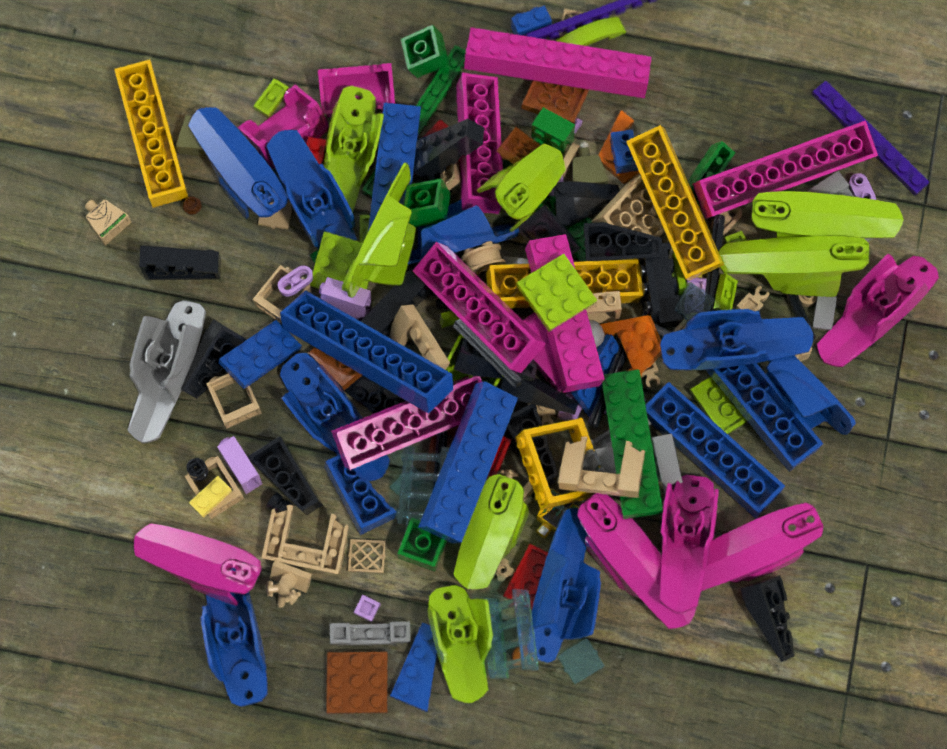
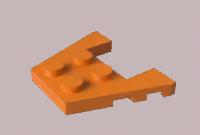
(622, 123)
(638, 339)

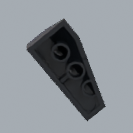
(579, 200)
(613, 242)
(215, 344)
(474, 364)
(372, 395)
(767, 607)

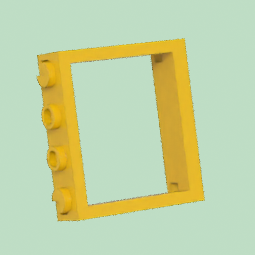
(533, 466)

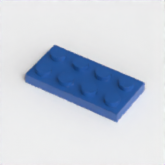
(259, 354)

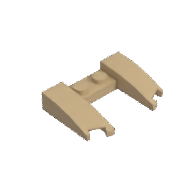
(410, 324)
(622, 484)
(278, 549)

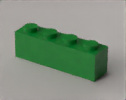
(712, 163)

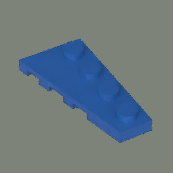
(606, 353)
(418, 671)

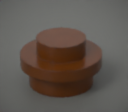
(192, 205)

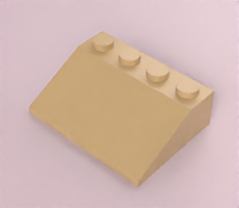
(632, 209)

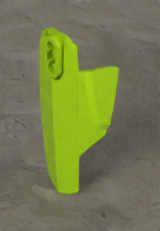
(352, 140)
(825, 215)
(388, 242)
(798, 263)

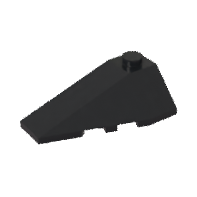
(541, 394)

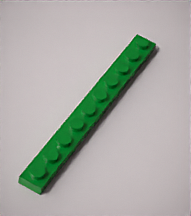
(432, 97)

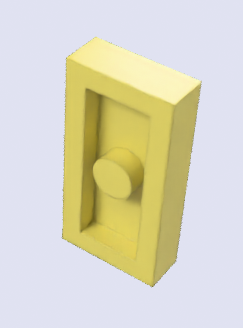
(210, 496)

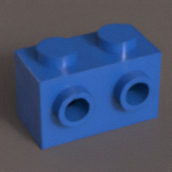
(530, 21)
(621, 153)

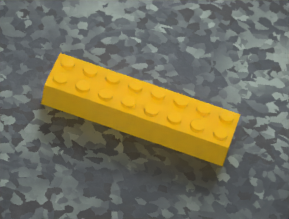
(151, 133)
(675, 203)
(597, 275)

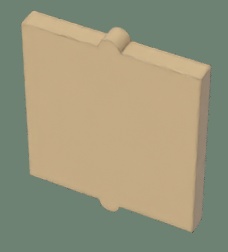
(278, 220)

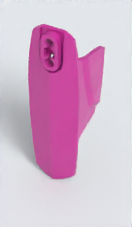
(876, 307)
(686, 541)
(761, 546)
(627, 556)
(199, 561)

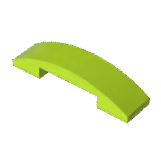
(595, 32)

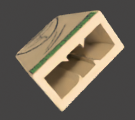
(106, 220)

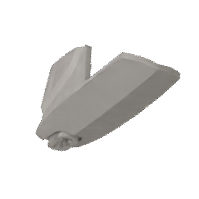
(161, 365)

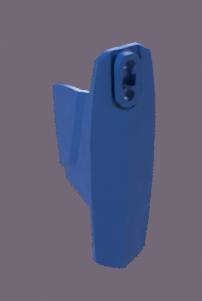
(238, 164)
(310, 188)
(460, 231)
(734, 339)
(808, 395)
(323, 407)
(566, 591)
(235, 648)

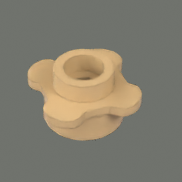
(501, 576)

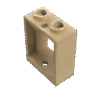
(260, 298)
(606, 309)
(238, 415)
(231, 499)

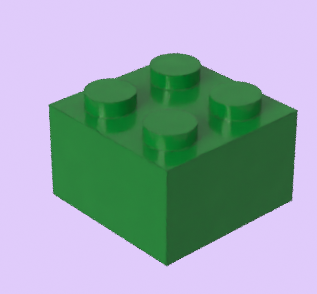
(424, 51)
(552, 130)
(427, 202)
(421, 547)

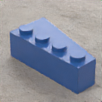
(360, 499)

